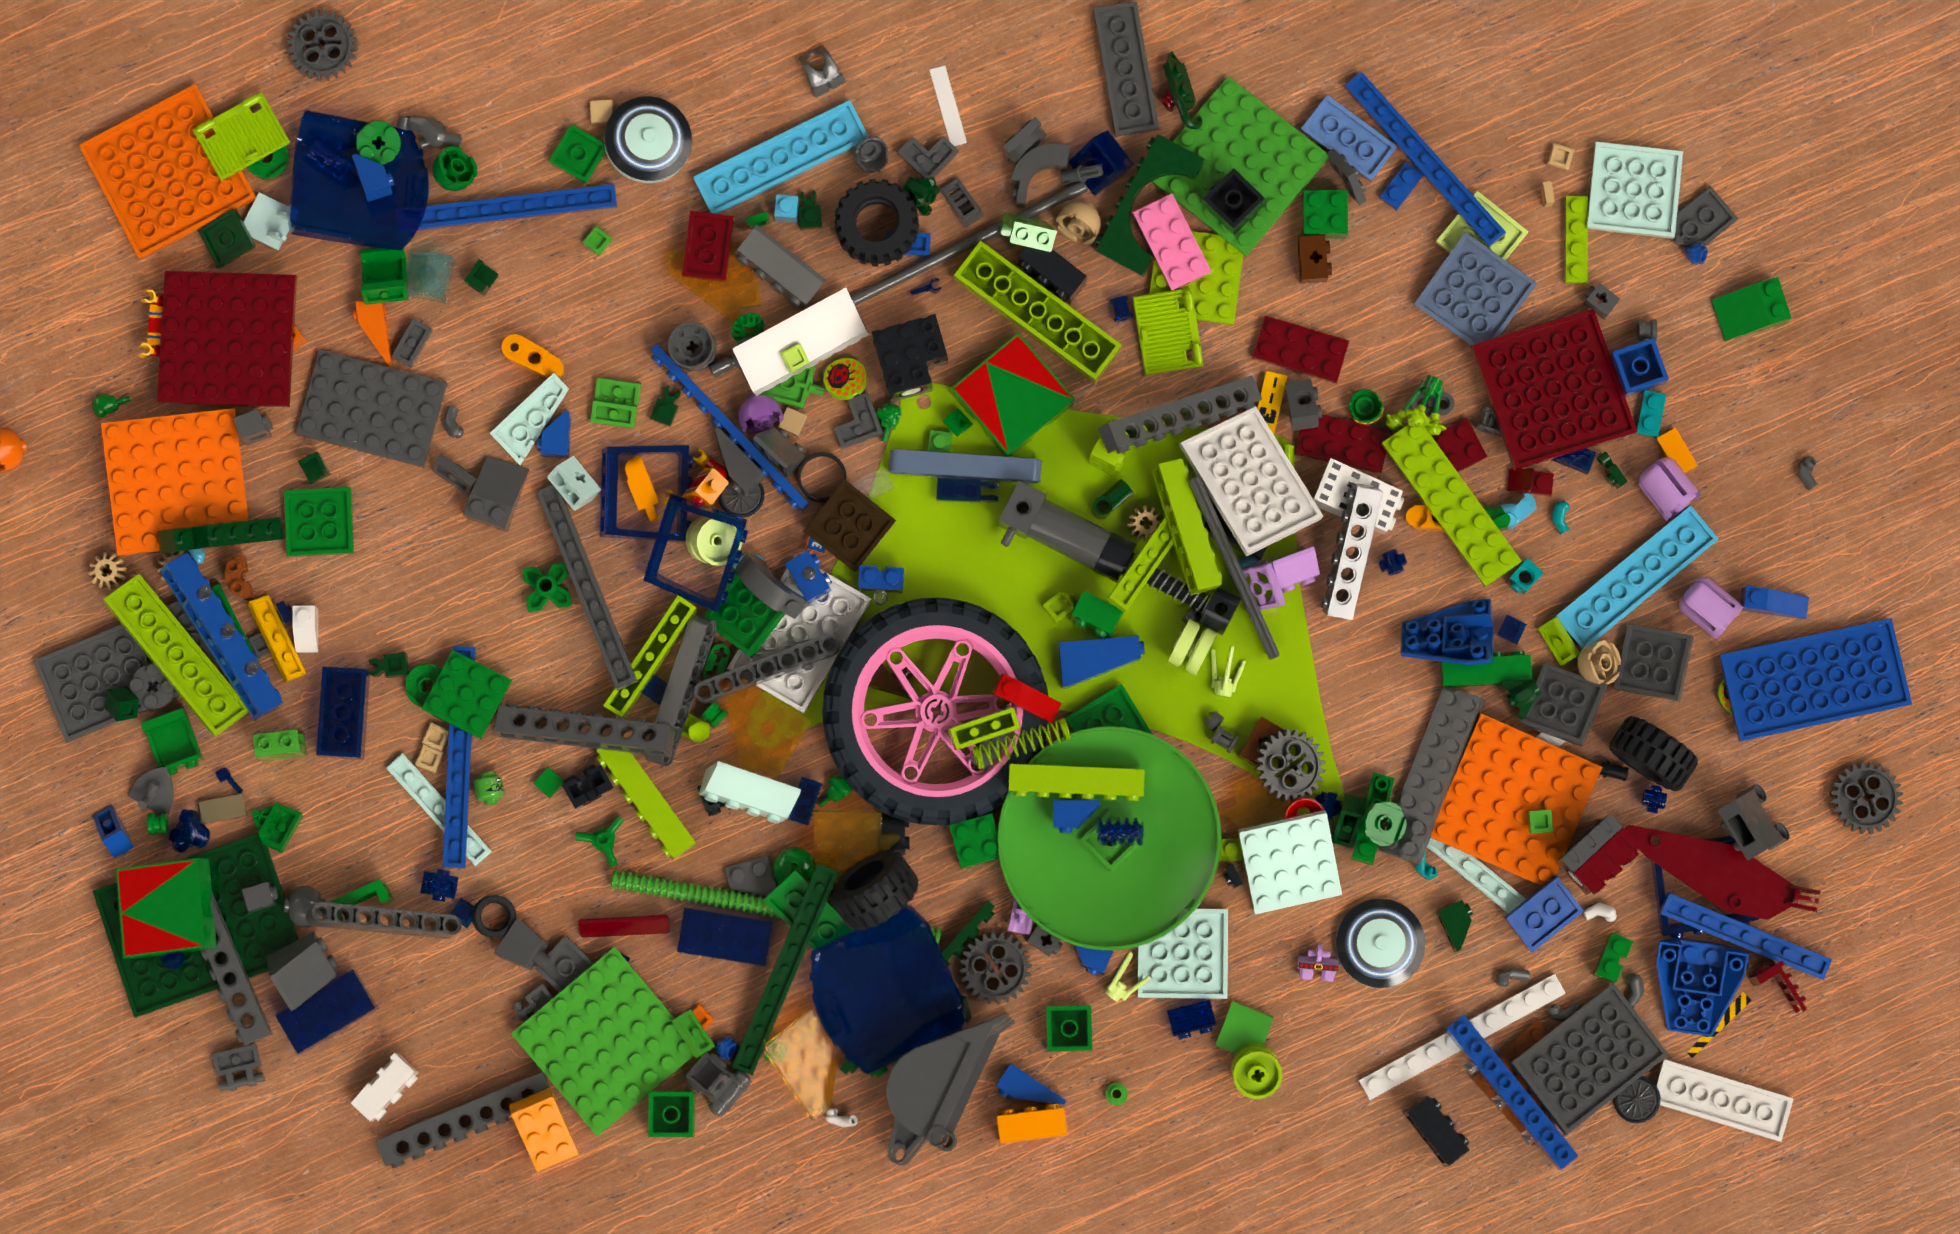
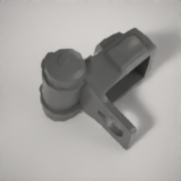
(719, 1084)

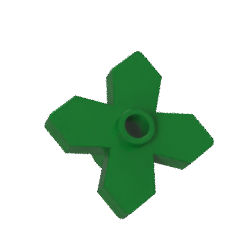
(555, 577)

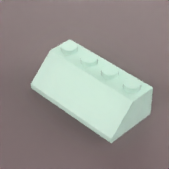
(748, 792)

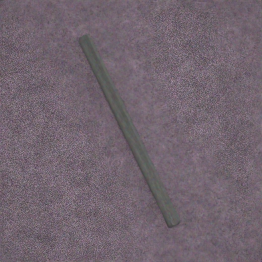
(1234, 567)

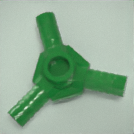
(603, 839)

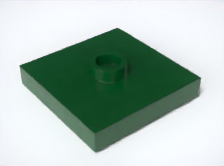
(226, 238)

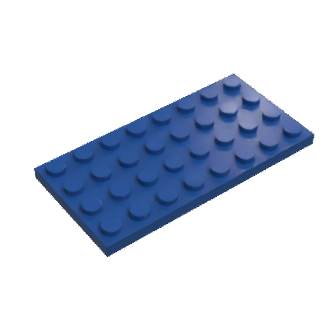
(1815, 680)

